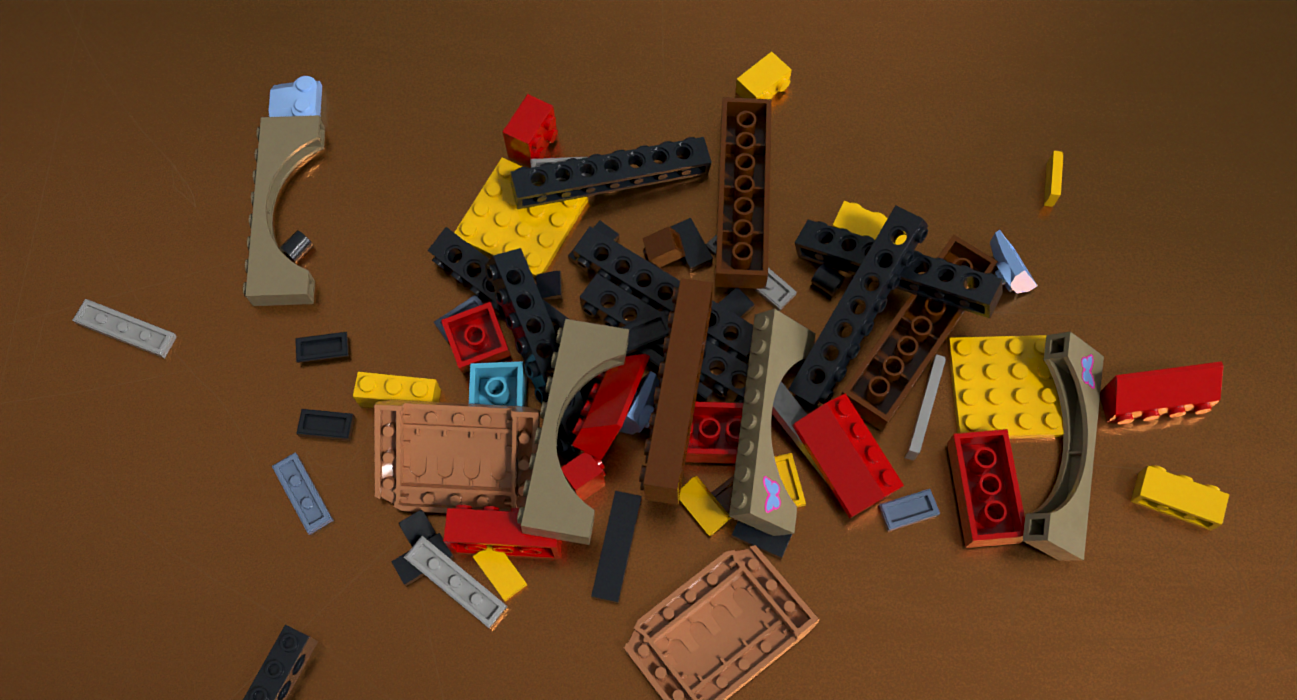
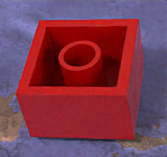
(530, 130)
(476, 337)

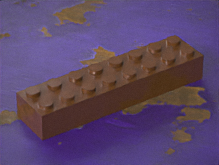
(743, 194)
(909, 344)
(676, 392)

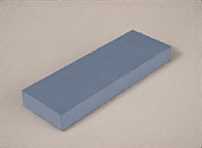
(302, 493)

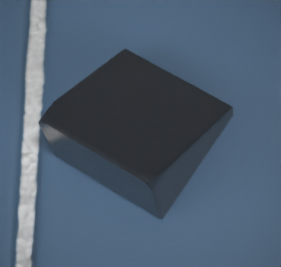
(550, 285)
(417, 526)

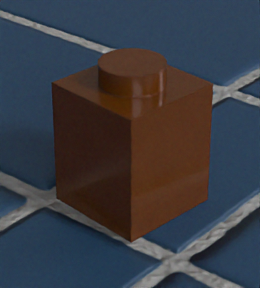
(663, 247)

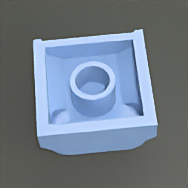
(296, 98)
(1010, 266)
(641, 406)

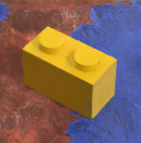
(764, 78)

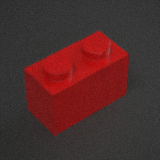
(585, 475)

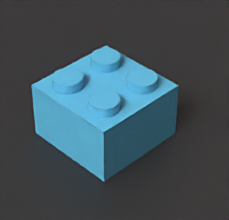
(498, 384)

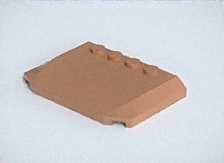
(453, 454)
(719, 628)

